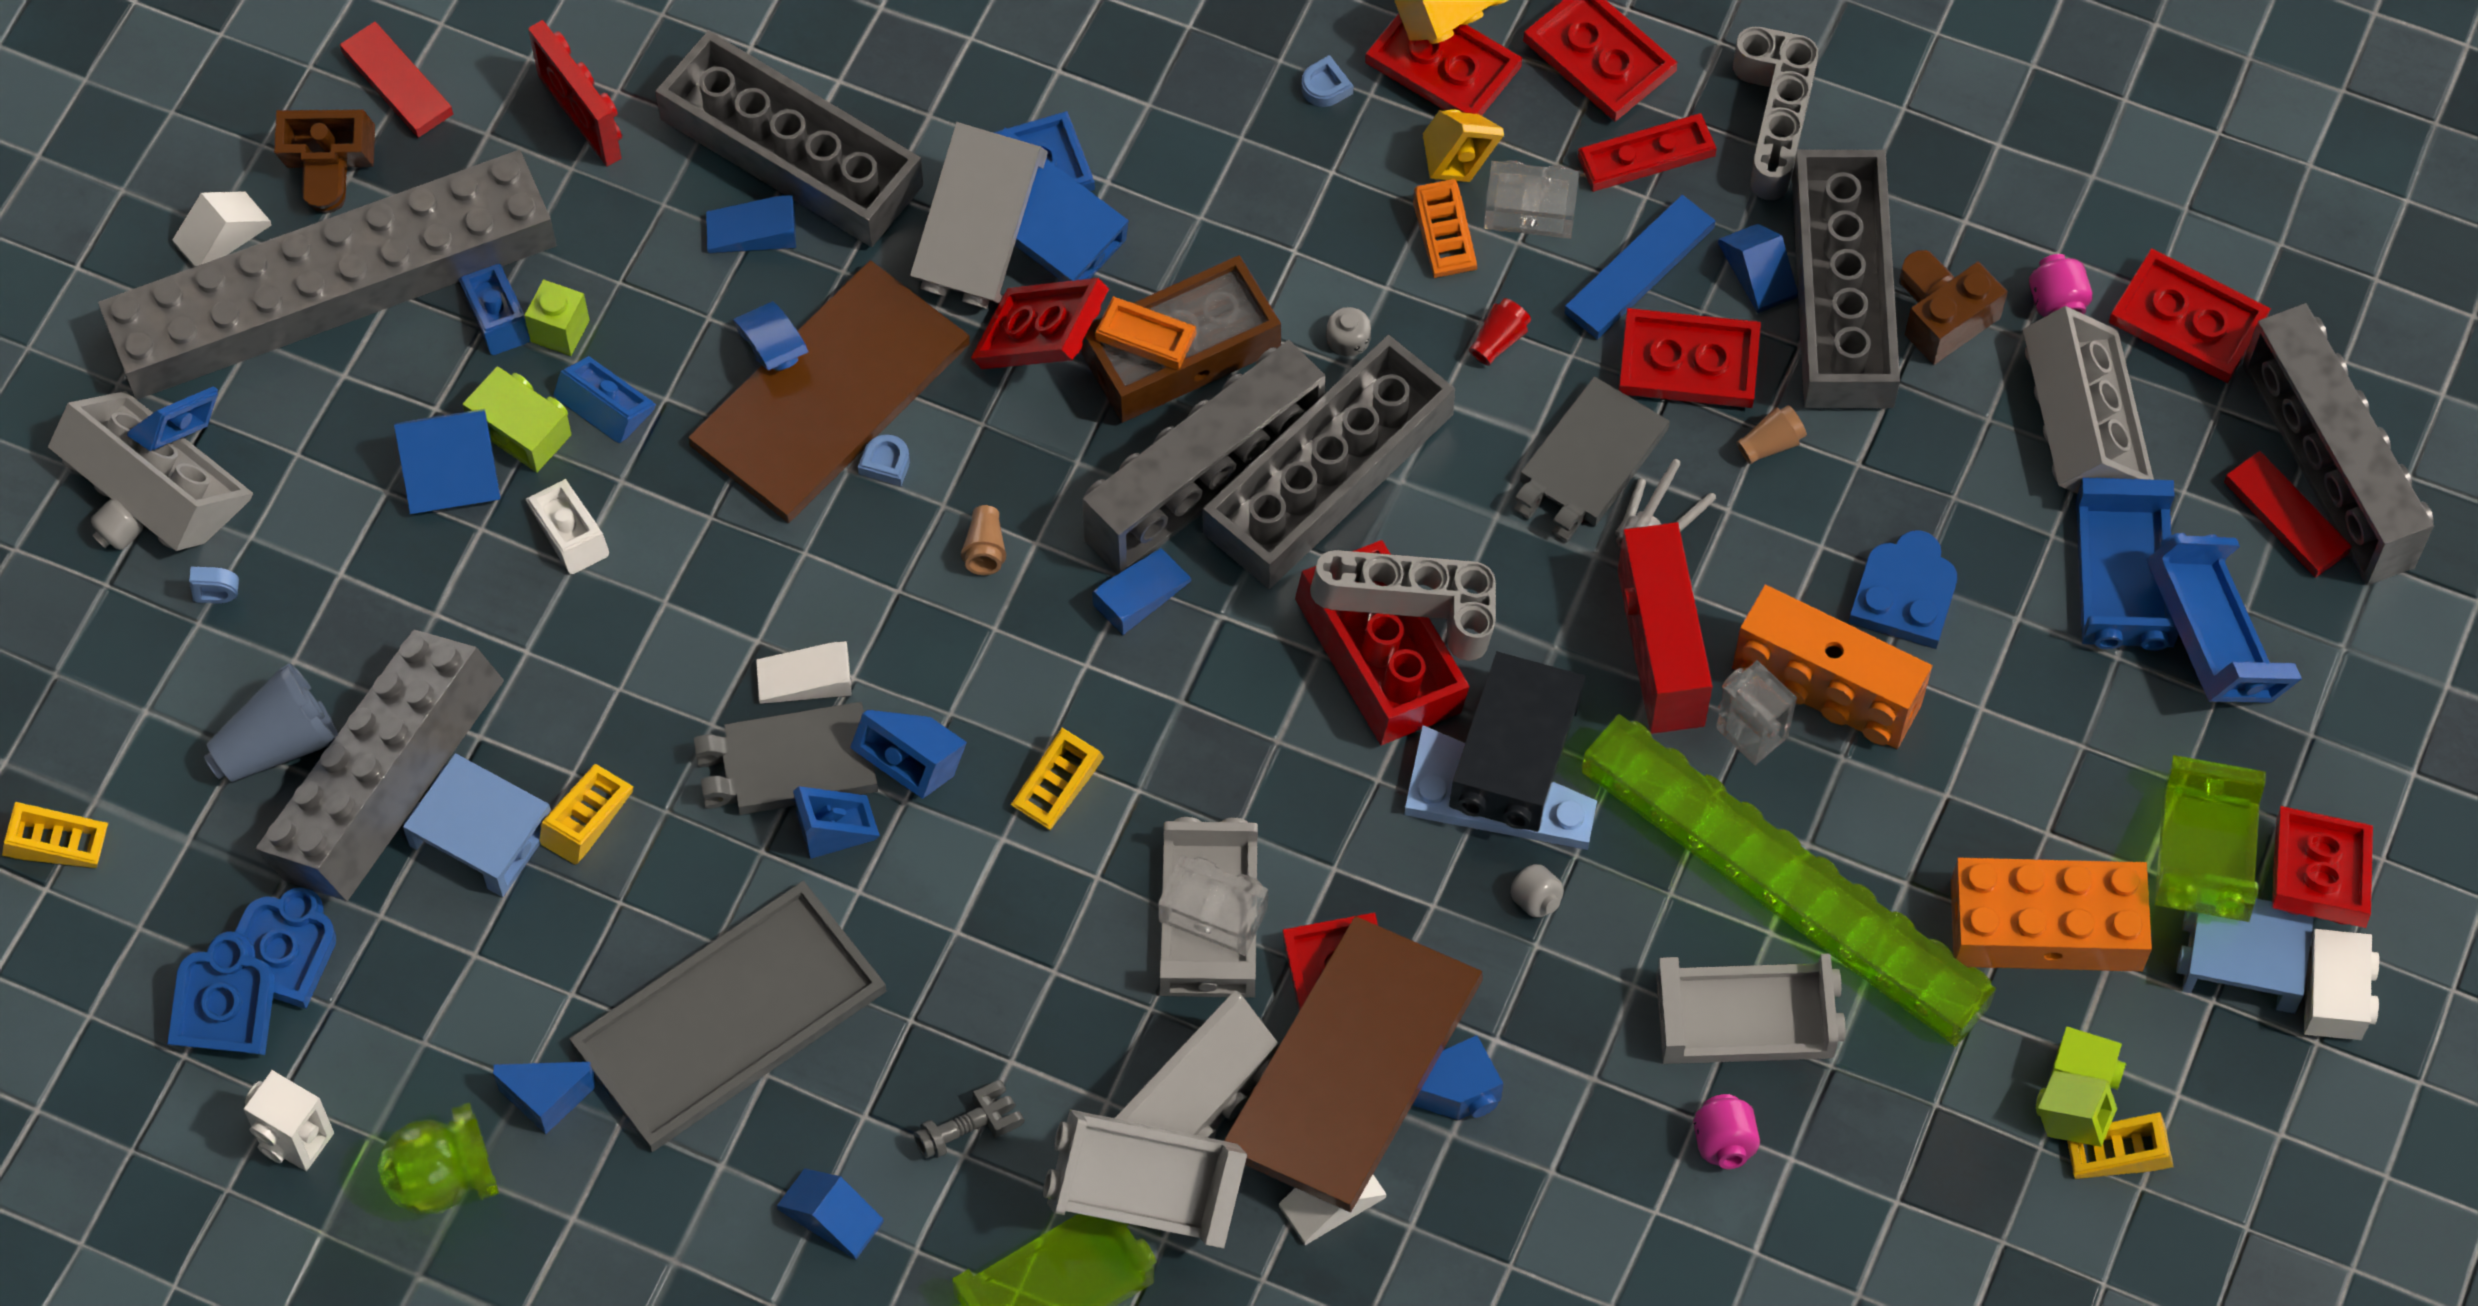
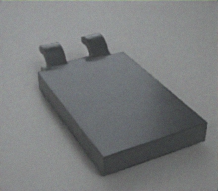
(1590, 457)
(779, 753)

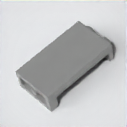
(976, 214)
(1188, 962)
(1748, 1012)
(1145, 1176)

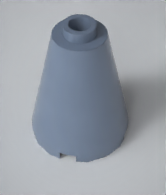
(271, 728)

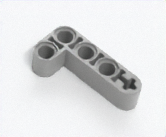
(1781, 116)
(1336, 589)

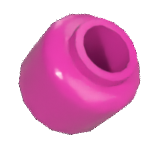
(2060, 284)
(1726, 1131)

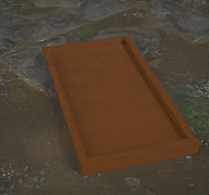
(804, 424)
(1353, 1063)

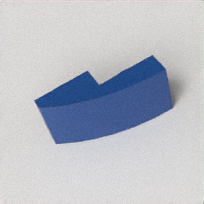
(771, 336)

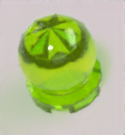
(434, 1163)

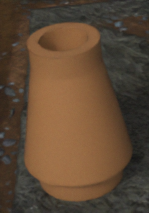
(1772, 435)
(984, 542)

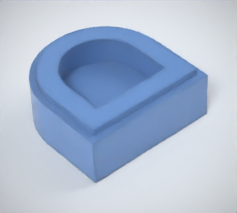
(1325, 83)
(885, 460)
(213, 585)

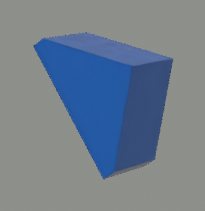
(1760, 265)
(833, 820)
(545, 1089)
(831, 1211)

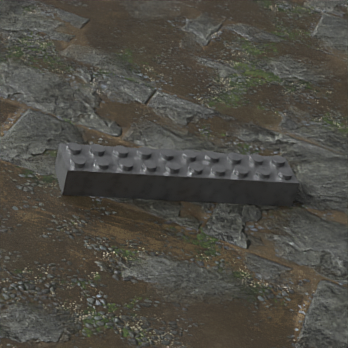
(327, 274)

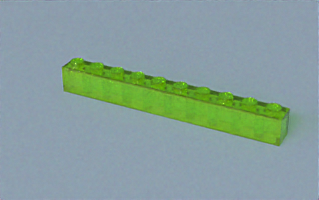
(1789, 879)

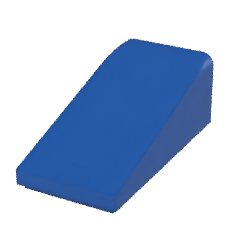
(752, 226)
(495, 309)
(1139, 590)

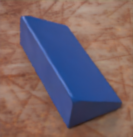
(602, 398)
(175, 420)

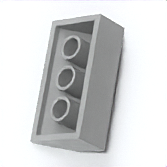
(2085, 399)
(167, 489)
(1207, 1074)

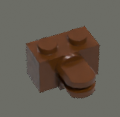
(324, 147)
(1947, 306)

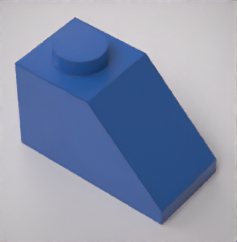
(909, 749)
(1462, 1082)

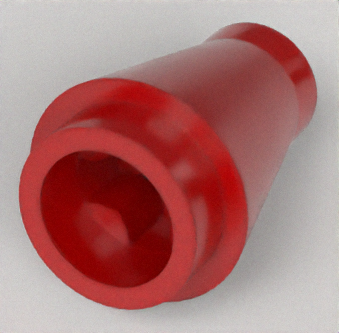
(1500, 330)

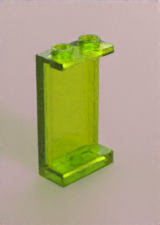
(2209, 838)
(1070, 1265)

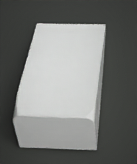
(568, 526)
(805, 674)

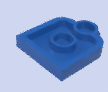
(1906, 590)
(292, 940)
(223, 998)

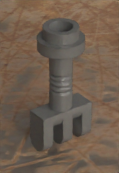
(932, 1138)

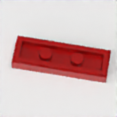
(396, 79)
(1646, 152)
(2287, 514)

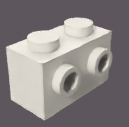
(2340, 985)
(287, 1121)

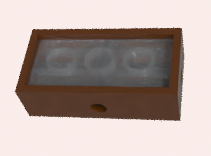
(1231, 333)

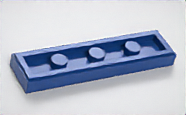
(1639, 267)

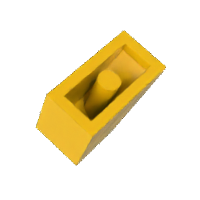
(1459, 144)

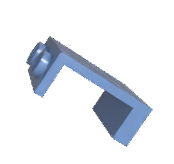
(479, 822)
(2256, 955)

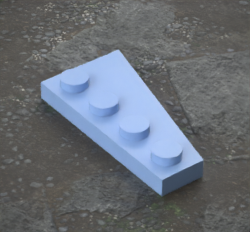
(1565, 818)

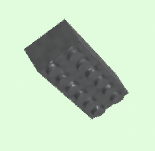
(790, 138)
(1845, 279)
(2338, 443)
(1328, 461)
(1192, 463)
(380, 765)

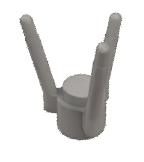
(1645, 517)

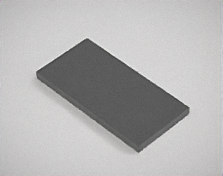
(728, 1015)

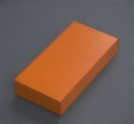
(1145, 333)

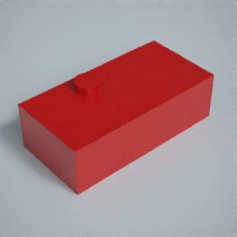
(1664, 628)
(1388, 663)

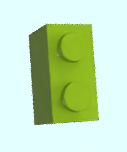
(521, 418)

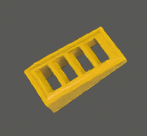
(1053, 756)
(571, 838)
(38, 851)
(2138, 1162)

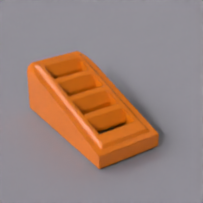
(1441, 201)

